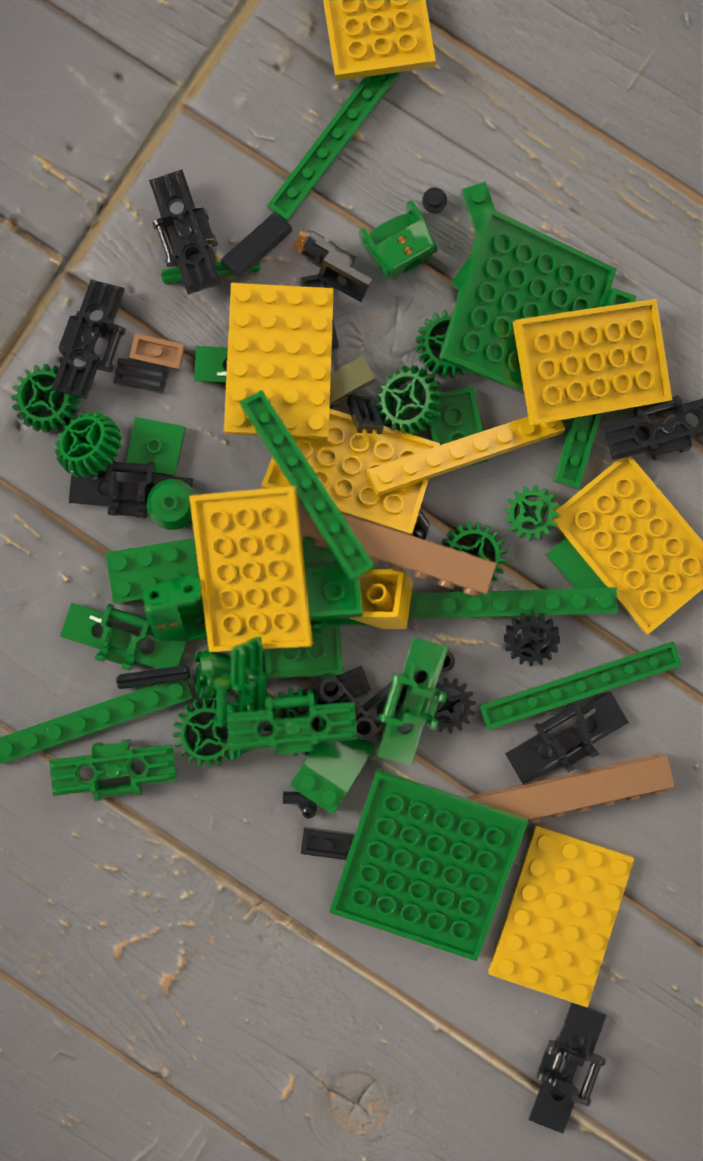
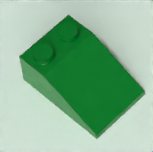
(331, 771)

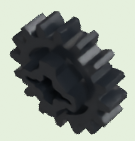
(539, 631)
(459, 699)

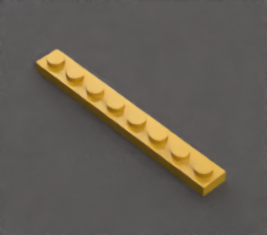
(460, 453)

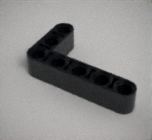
(368, 710)

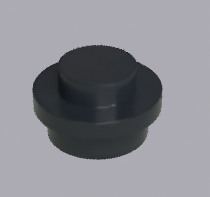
(434, 200)

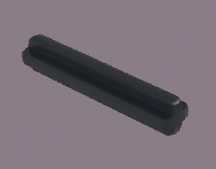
(153, 677)

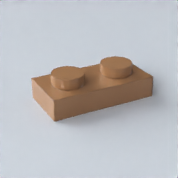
(157, 351)

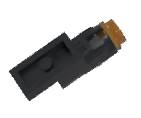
(334, 264)

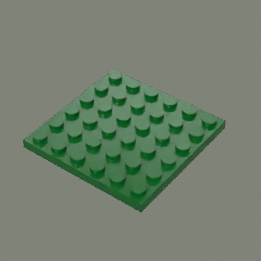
(515, 277)
(427, 865)

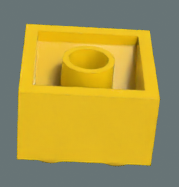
(385, 598)

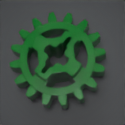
(540, 507)

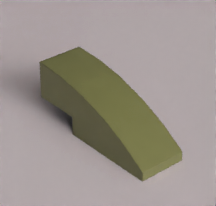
(349, 380)

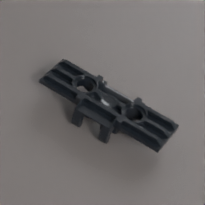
(192, 230)
(81, 337)
(661, 436)
(123, 497)
(569, 744)
(560, 1066)

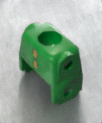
(399, 243)
(175, 609)

